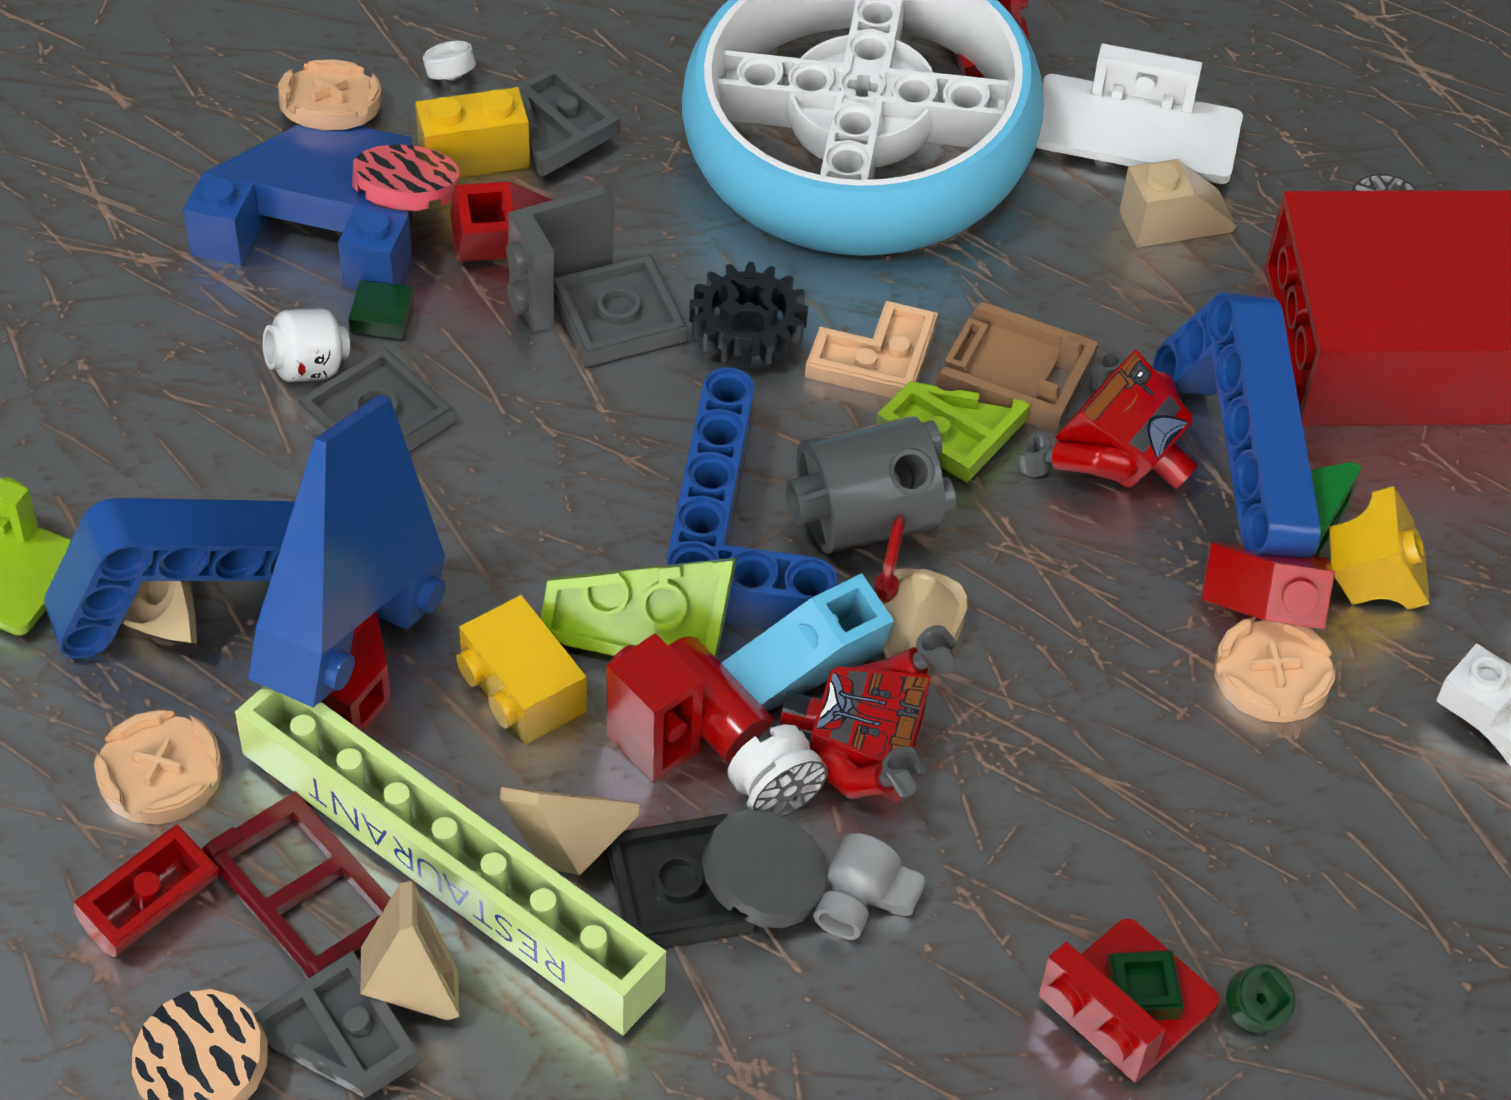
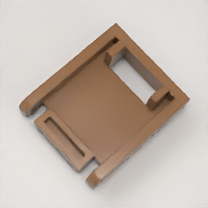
(1013, 358)

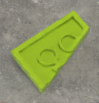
(629, 605)

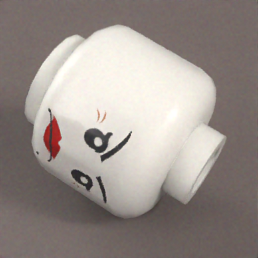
(305, 345)

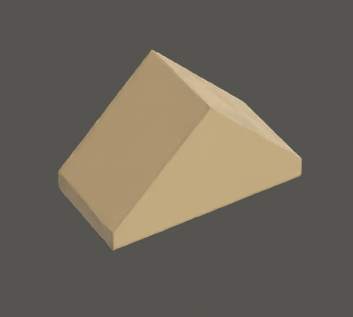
(567, 828)
(408, 960)

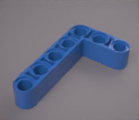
(1243, 354)
(155, 540)
(764, 582)

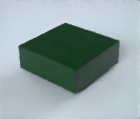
(381, 309)
(1149, 981)

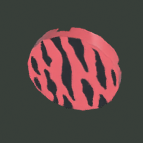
(405, 176)

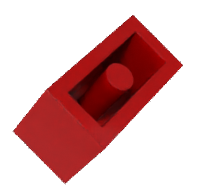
(654, 707)

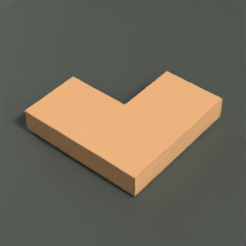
(875, 364)

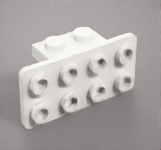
(1140, 114)

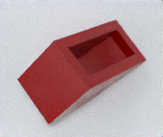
(1269, 586)

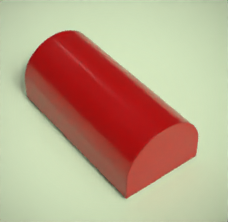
(728, 709)
(144, 891)

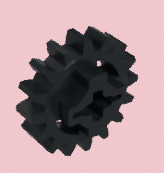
(748, 314)

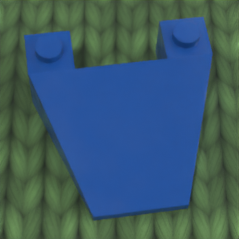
(306, 181)
(350, 550)

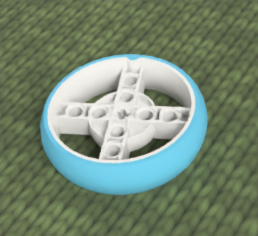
(861, 108)

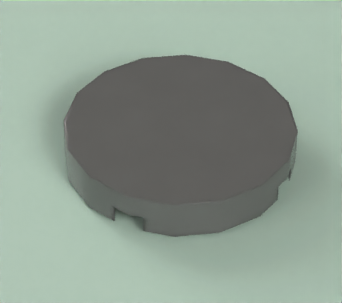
(765, 868)

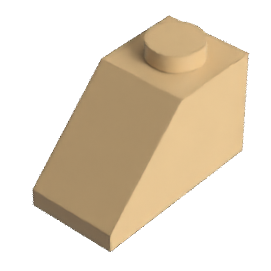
(1171, 204)

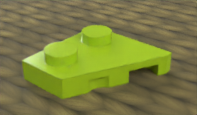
(968, 429)

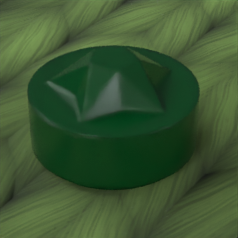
(1260, 998)

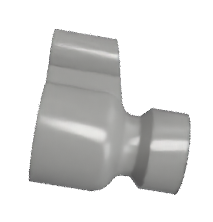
(862, 876)

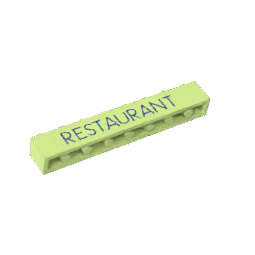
(456, 856)

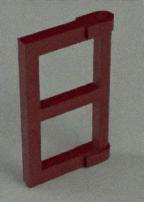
(270, 909)

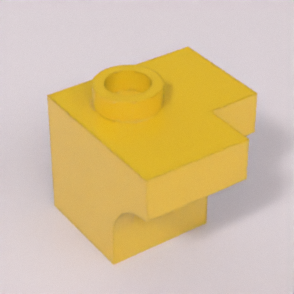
(1381, 554)

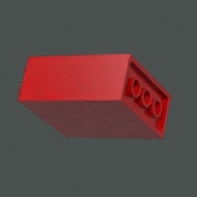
(1396, 305)

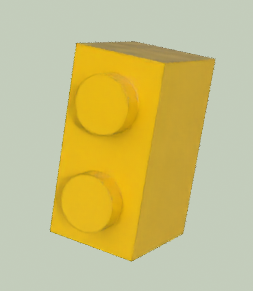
(477, 130)
(522, 670)

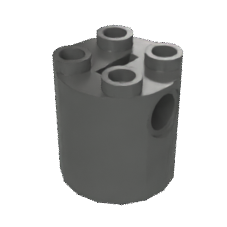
(850, 486)

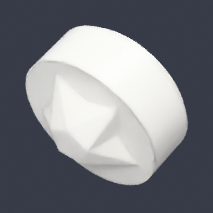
(449, 60)

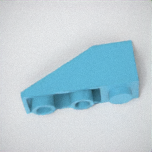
(801, 649)

